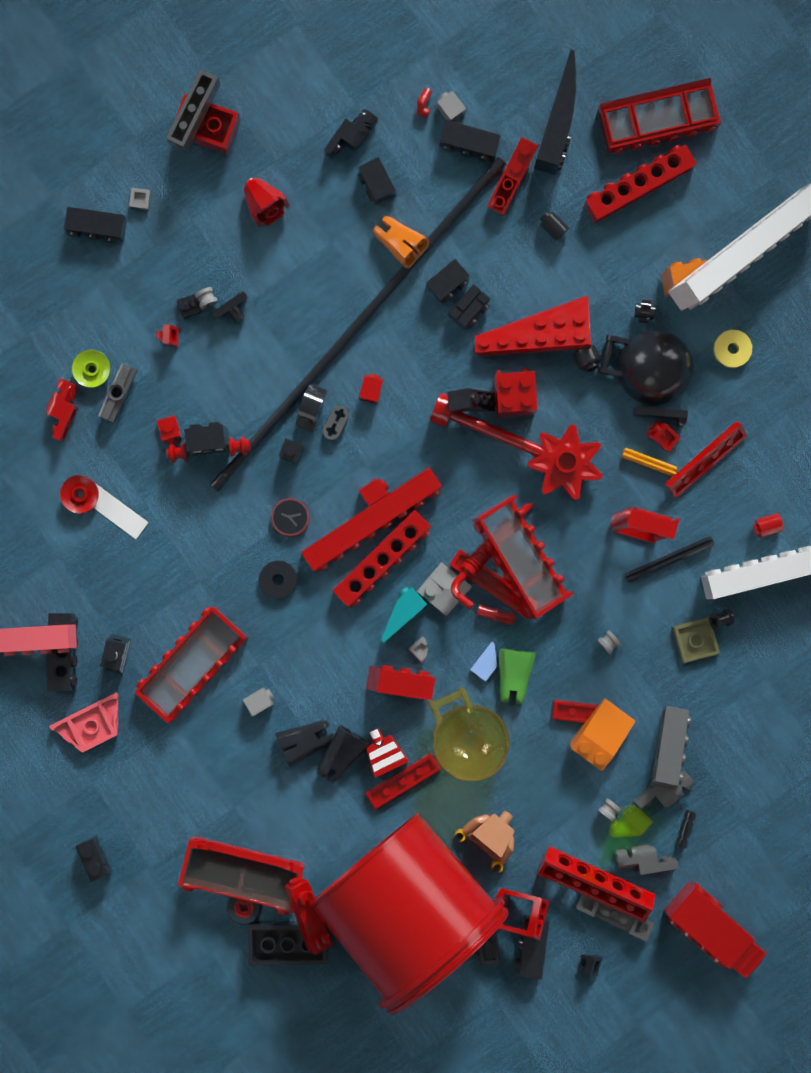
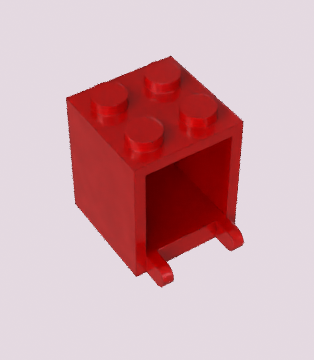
(515, 394)

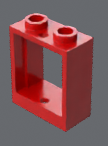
(537, 915)

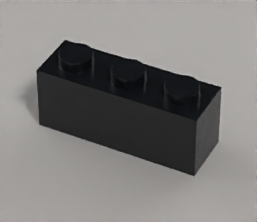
(469, 141)
(95, 224)
(532, 952)

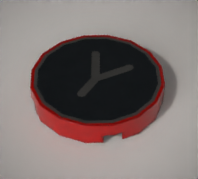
(290, 517)

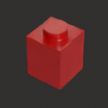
(371, 388)
(374, 491)

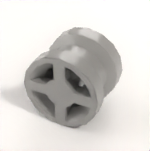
(206, 298)
(609, 642)
(610, 809)

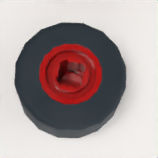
(240, 915)

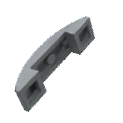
(631, 925)

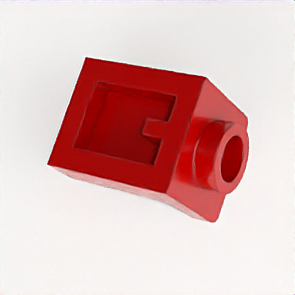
(169, 430)
(663, 435)

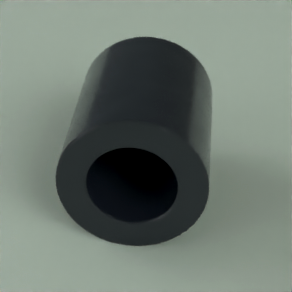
(553, 225)

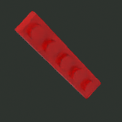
(706, 459)
(490, 583)

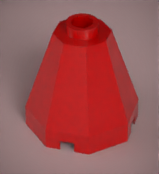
(264, 202)

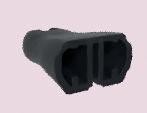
(303, 741)
(341, 753)

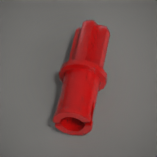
(496, 615)

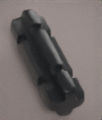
(686, 828)

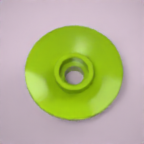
(82, 364)

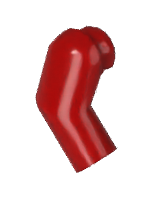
(421, 103)

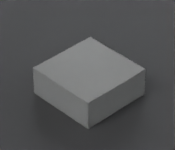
(140, 199)

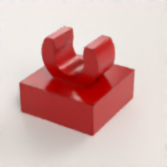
(169, 335)

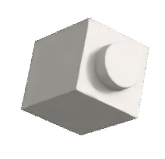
(451, 106)
(259, 701)

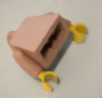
(492, 836)

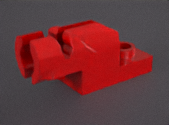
(62, 409)

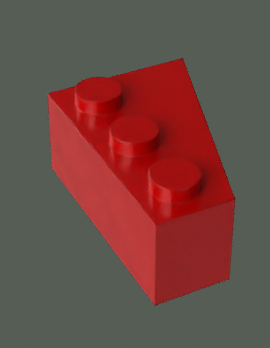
(400, 682)

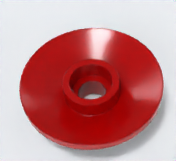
(69, 491)

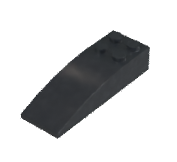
(556, 136)

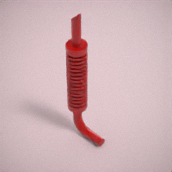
(472, 566)

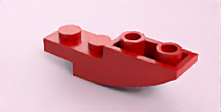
(512, 176)

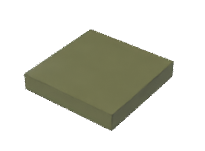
(695, 640)

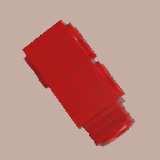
(715, 932)

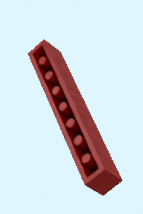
(372, 519)

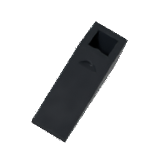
(470, 400)

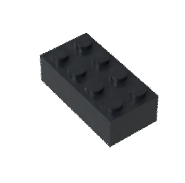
(280, 945)

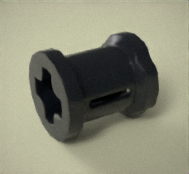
(721, 619)

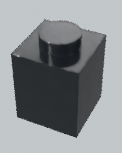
(291, 451)

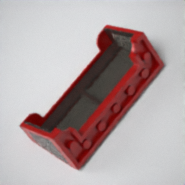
(239, 873)

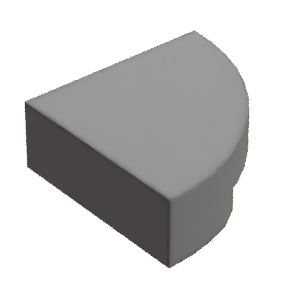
(420, 649)

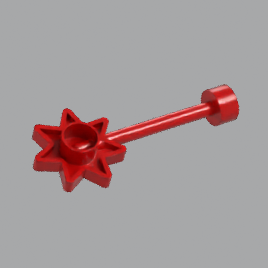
(562, 460)

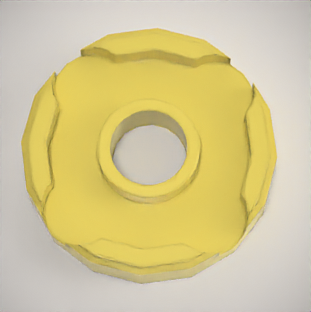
(743, 345)

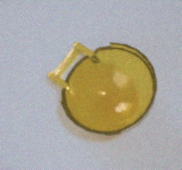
(469, 738)

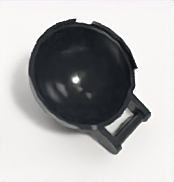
(650, 366)

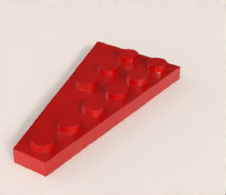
(551, 330)

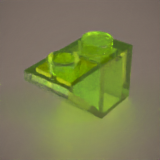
(631, 824)

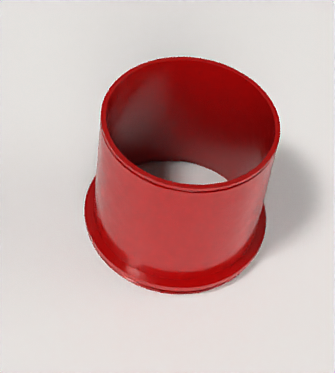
(409, 914)

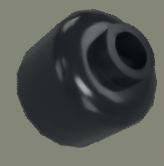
(587, 359)

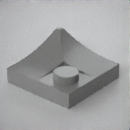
(437, 589)

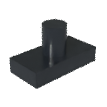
(231, 307)

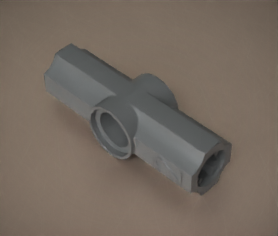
(122, 381)

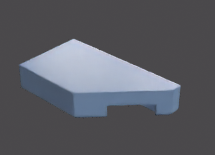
(486, 663)

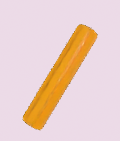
(649, 462)

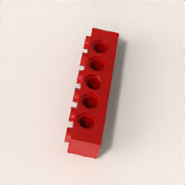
(600, 211)
(413, 521)
(596, 884)

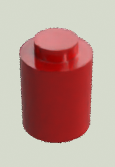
(768, 525)

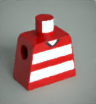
(384, 753)

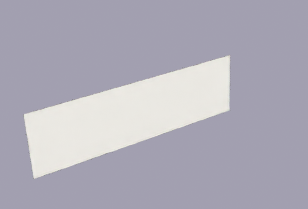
(118, 513)

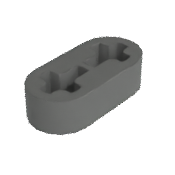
(339, 425)

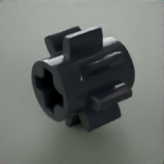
(644, 311)

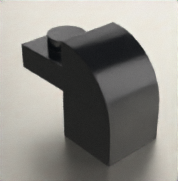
(310, 407)

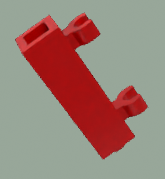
(309, 921)

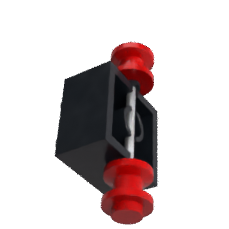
(207, 440)

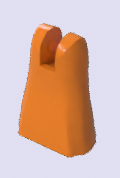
(401, 241)

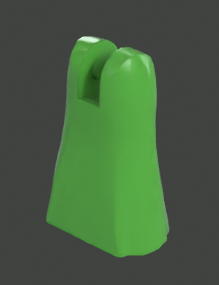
(515, 673)

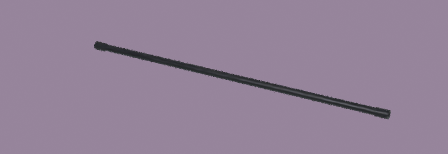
(224, 476)

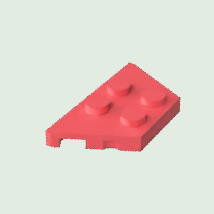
(90, 725)

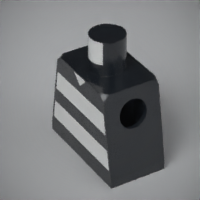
(115, 653)

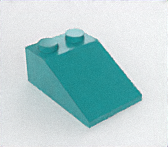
(405, 608)

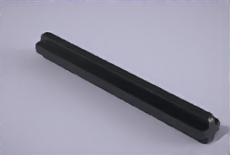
(669, 559)

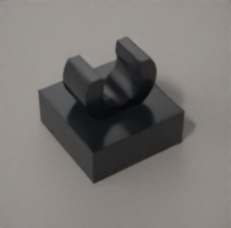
(188, 306)
(592, 964)

